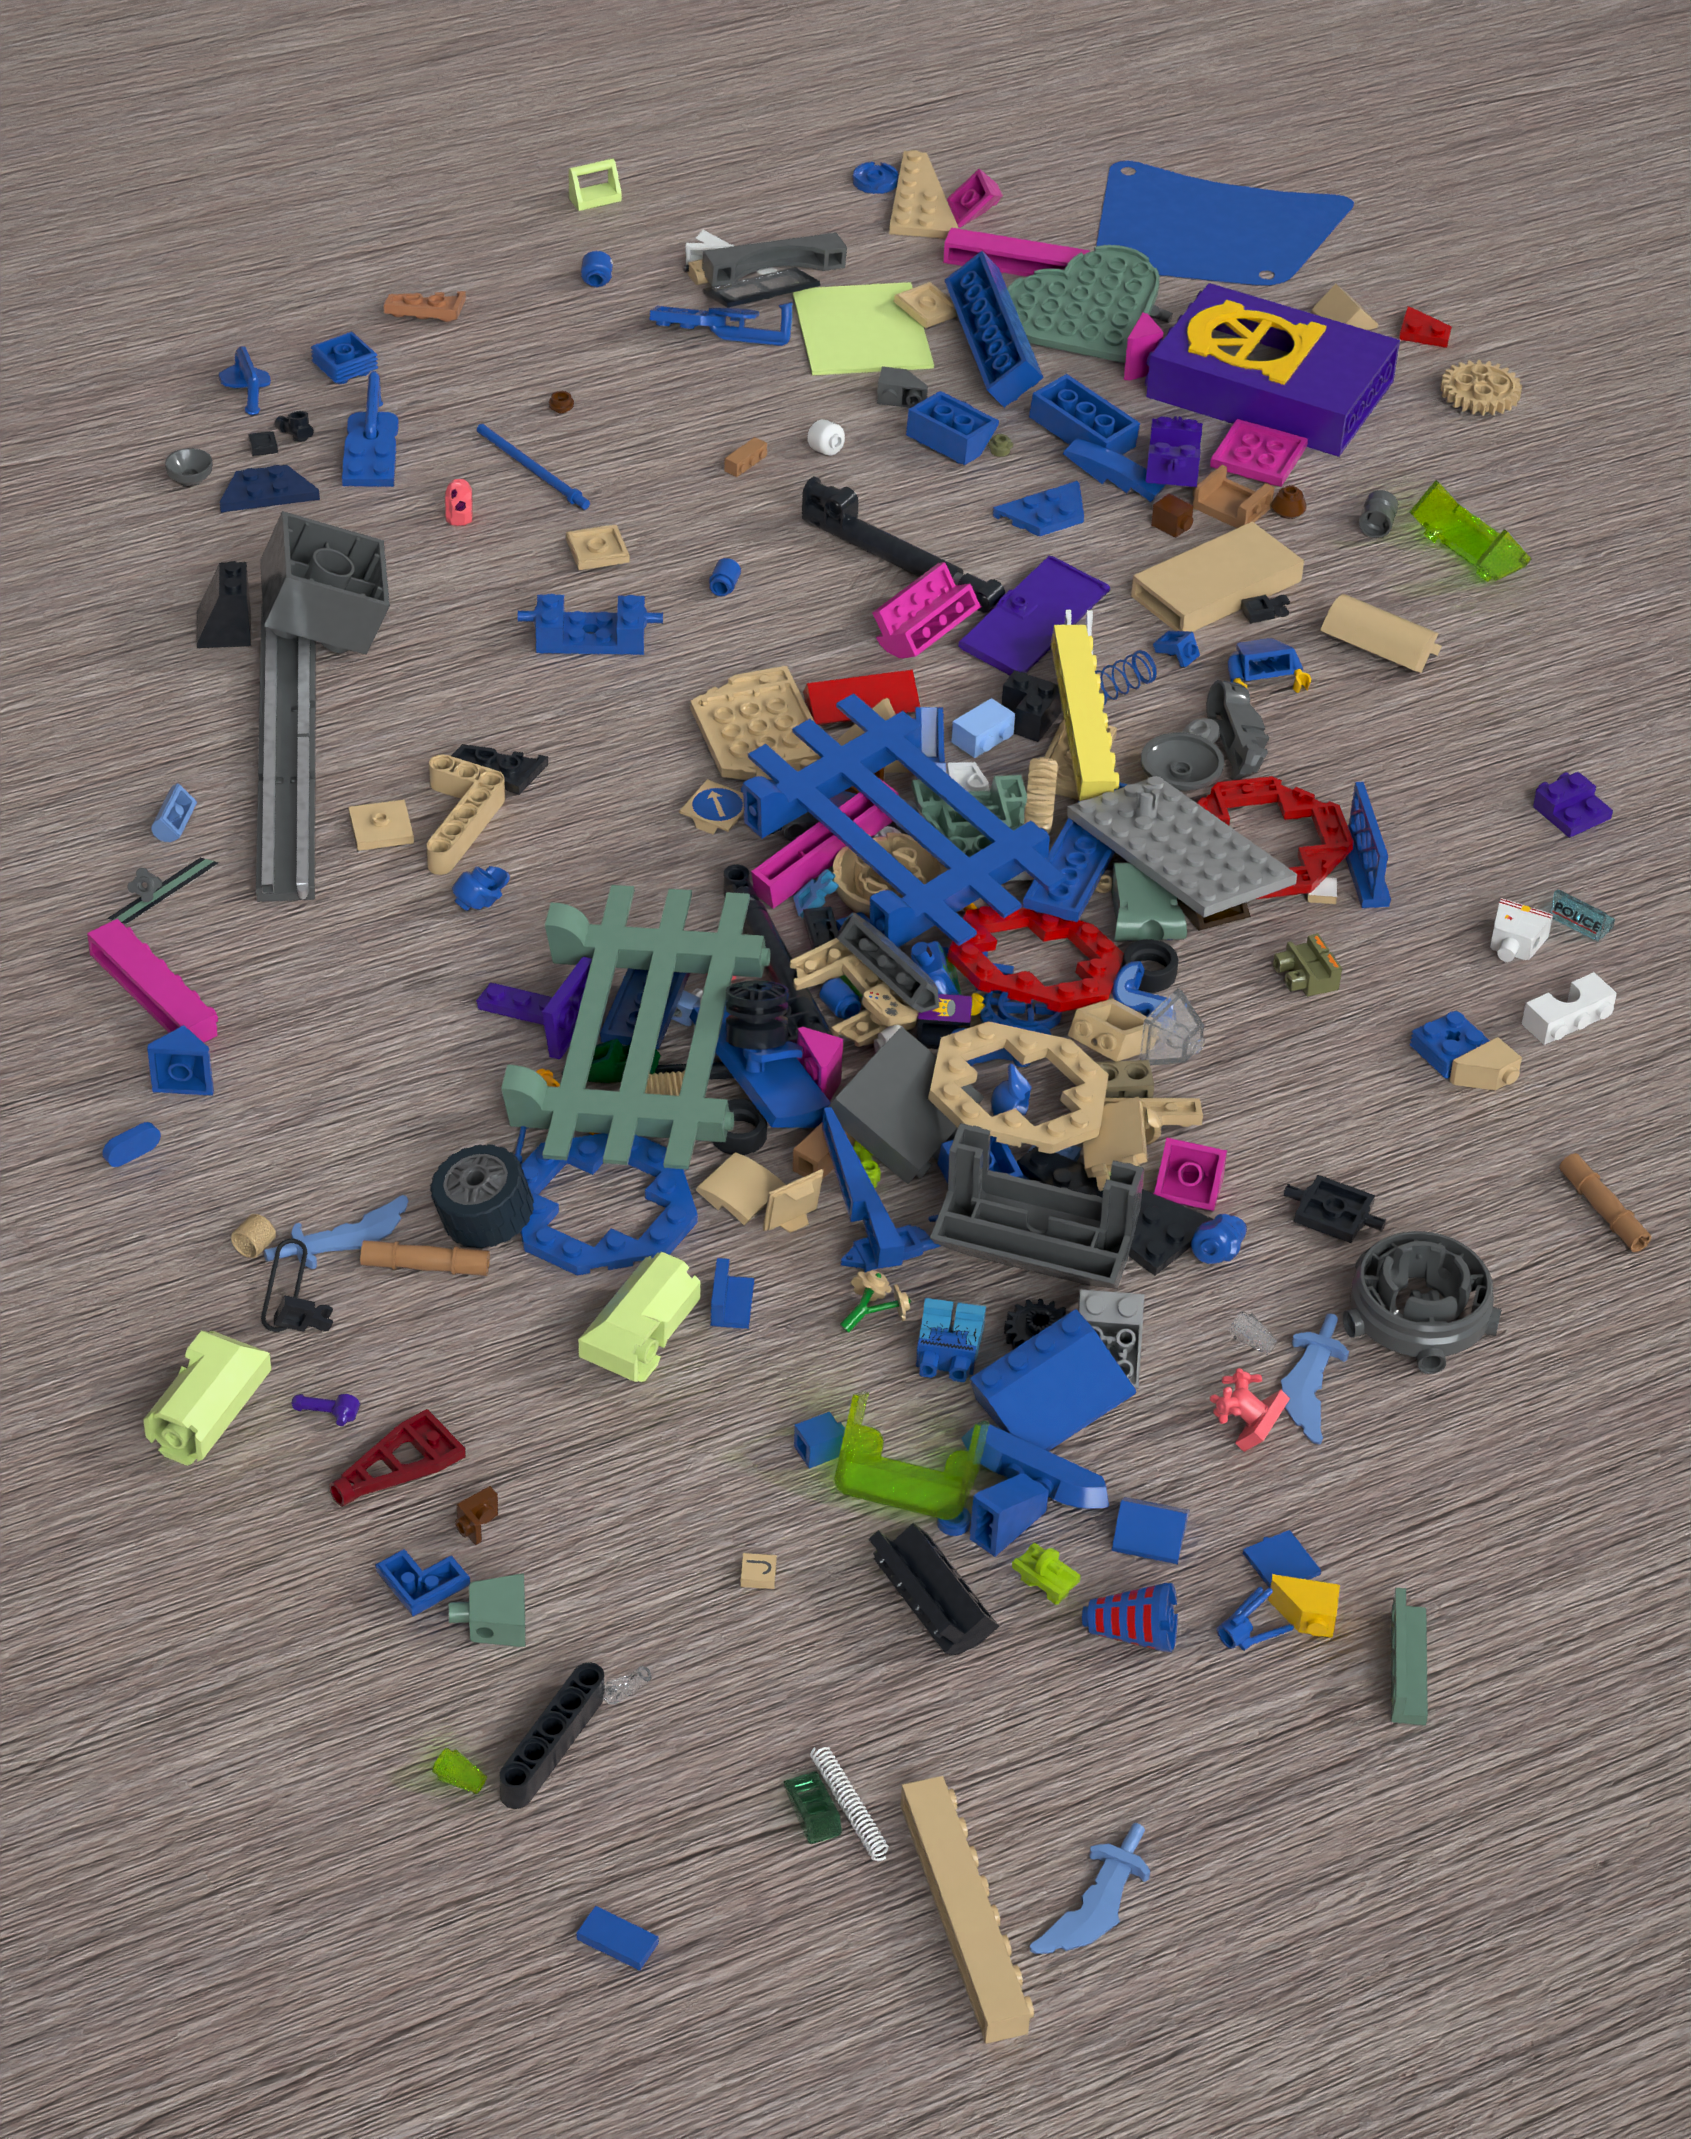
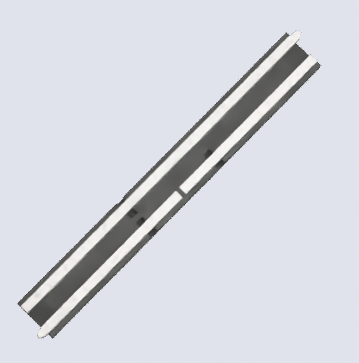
(286, 769)

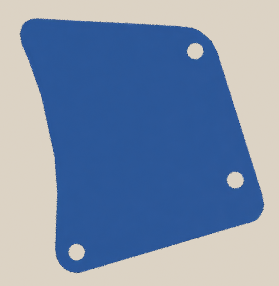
(1213, 227)

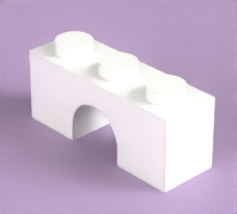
(1587, 1003)

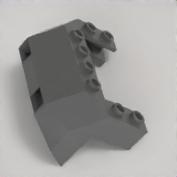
(1035, 1222)

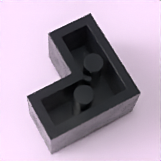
(1033, 702)

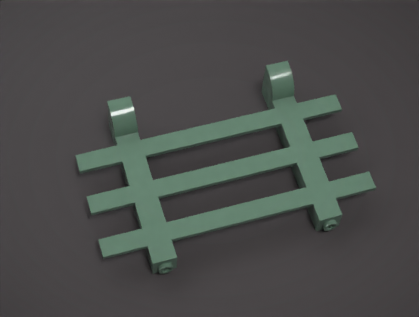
(661, 952)

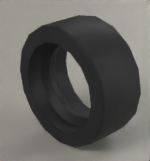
(1154, 951)
(744, 1142)

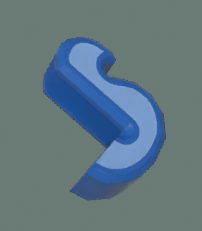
(1127, 989)

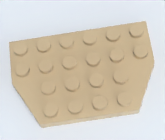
(749, 713)

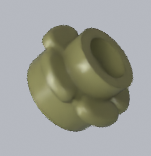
(1000, 445)

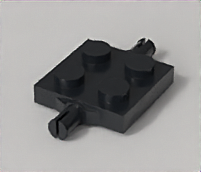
(1334, 1208)

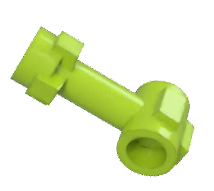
(869, 1165)

